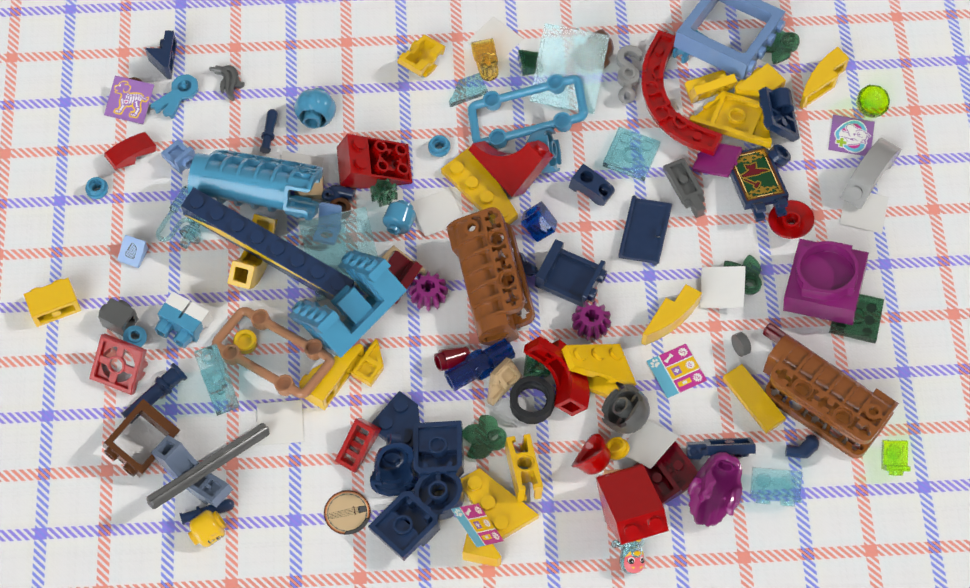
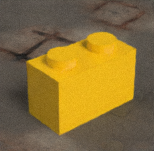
(52, 302)

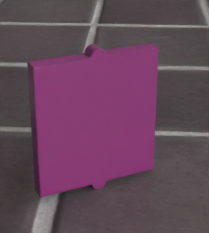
(721, 163)

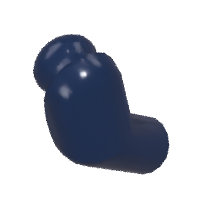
(337, 191)

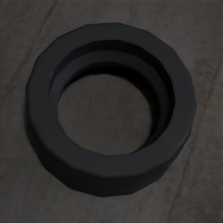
(532, 382)

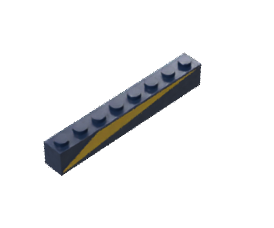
(264, 244)

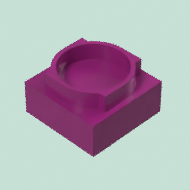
(826, 281)

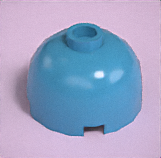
(546, 137)

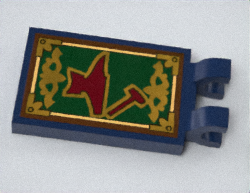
(759, 183)

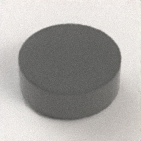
(741, 344)

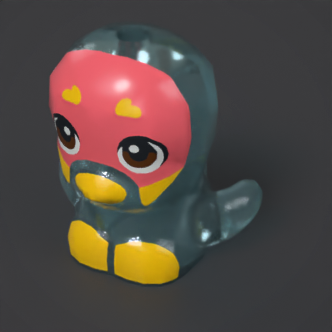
(631, 556)

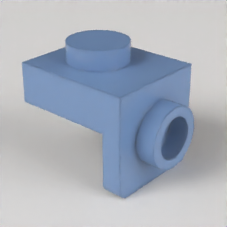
(179, 156)

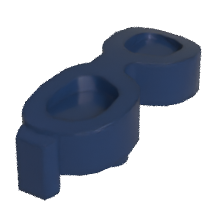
(529, 268)

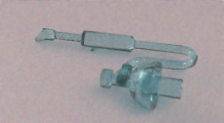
(190, 233)

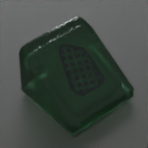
(527, 61)

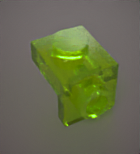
(895, 457)

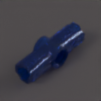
(479, 364)

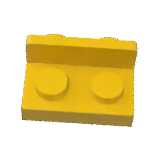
(709, 85)

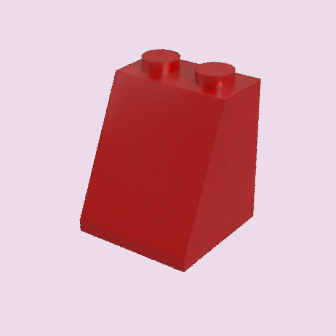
(631, 504)

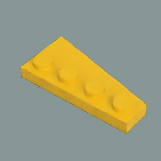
(478, 185)

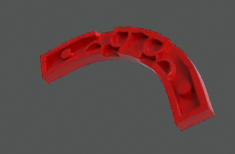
(659, 105)

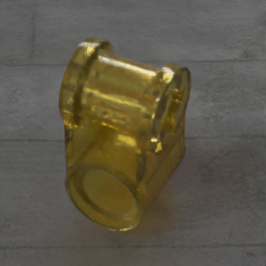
(486, 58)

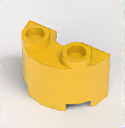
(422, 56)

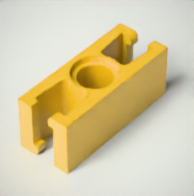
(526, 459)

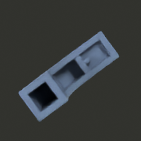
(178, 460)

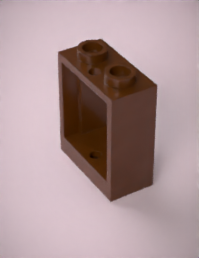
(153, 417)

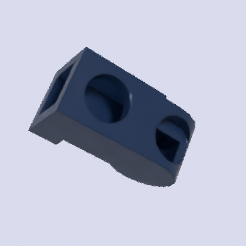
(592, 185)

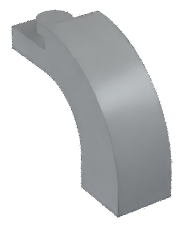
(869, 171)

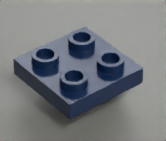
(779, 112)

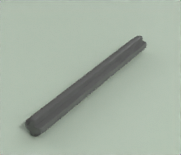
(207, 466)

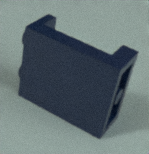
(570, 275)

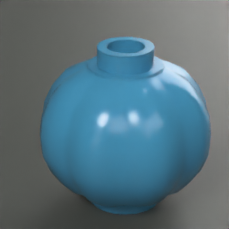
(313, 105)

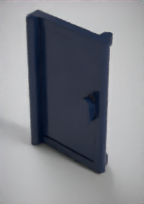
(643, 223)

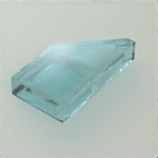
(468, 89)

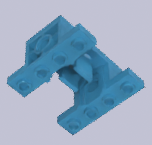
(361, 314)

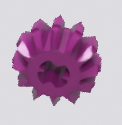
(437, 291)
(591, 312)

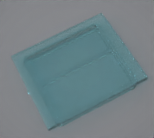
(570, 53)
(336, 234)

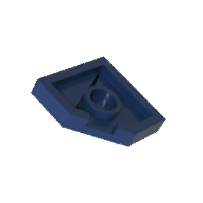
(398, 418)

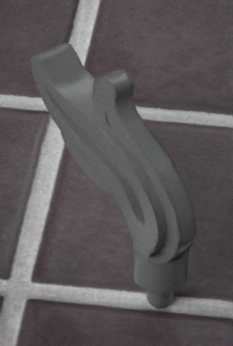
(229, 81)

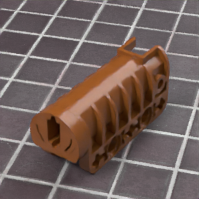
(489, 278)
(828, 395)

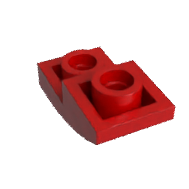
(126, 151)

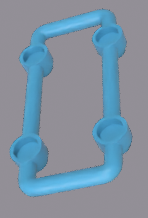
(562, 121)

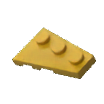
(497, 503)

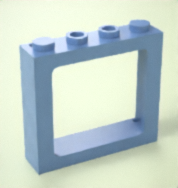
(720, 55)

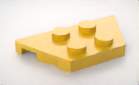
(735, 118)

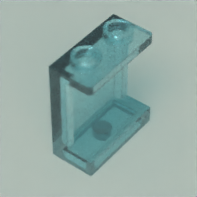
(216, 379)

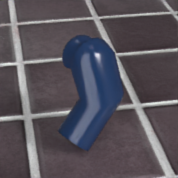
(805, 450)

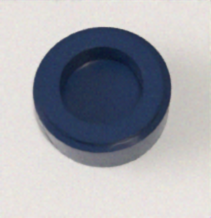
(779, 154)

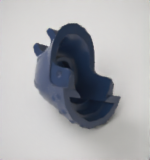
(393, 468)

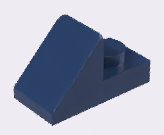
(164, 57)

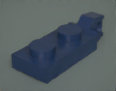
(738, 446)

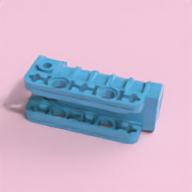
(256, 181)

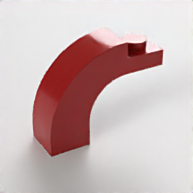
(571, 387)

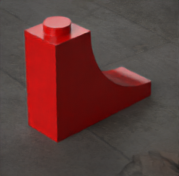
(516, 170)

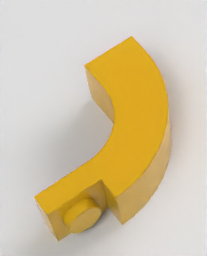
(248, 269)

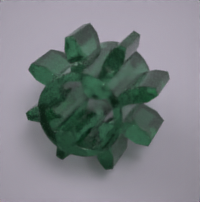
(384, 192)

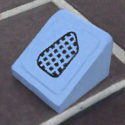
(132, 251)

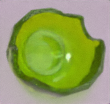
(872, 101)

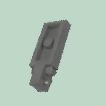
(685, 186)

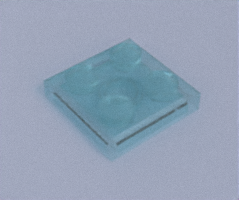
(631, 154)

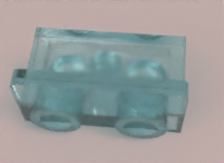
(776, 485)

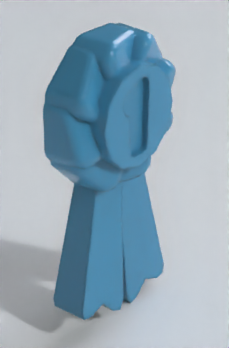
(183, 88)

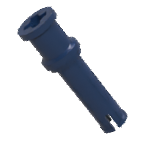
(162, 386)

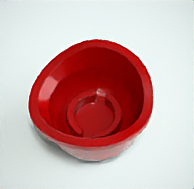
(593, 456)

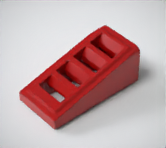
(364, 448)

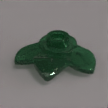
(783, 46)
(752, 272)
(480, 437)

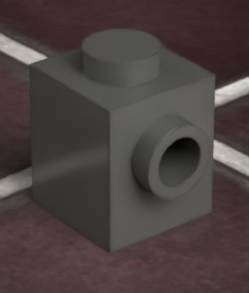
(117, 316)

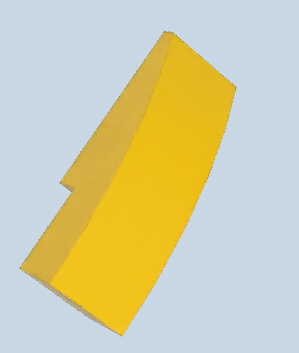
(824, 76)
(671, 314)

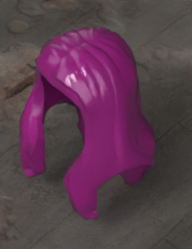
(716, 489)

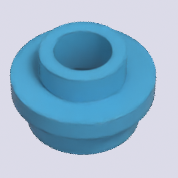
(439, 140)
(94, 183)
(138, 330)

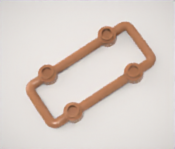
(284, 383)

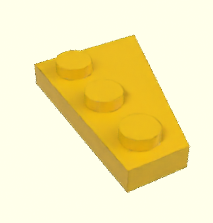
(599, 360)

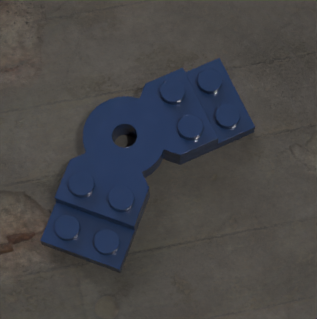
(439, 465)

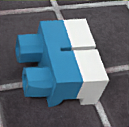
(182, 317)

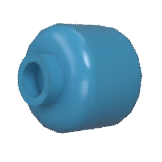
(399, 217)

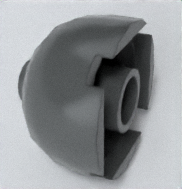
(626, 410)

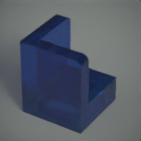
(539, 221)

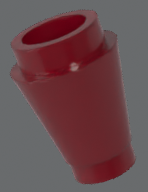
(448, 358)

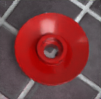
(797, 213)

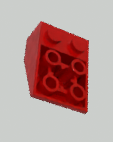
(368, 159)

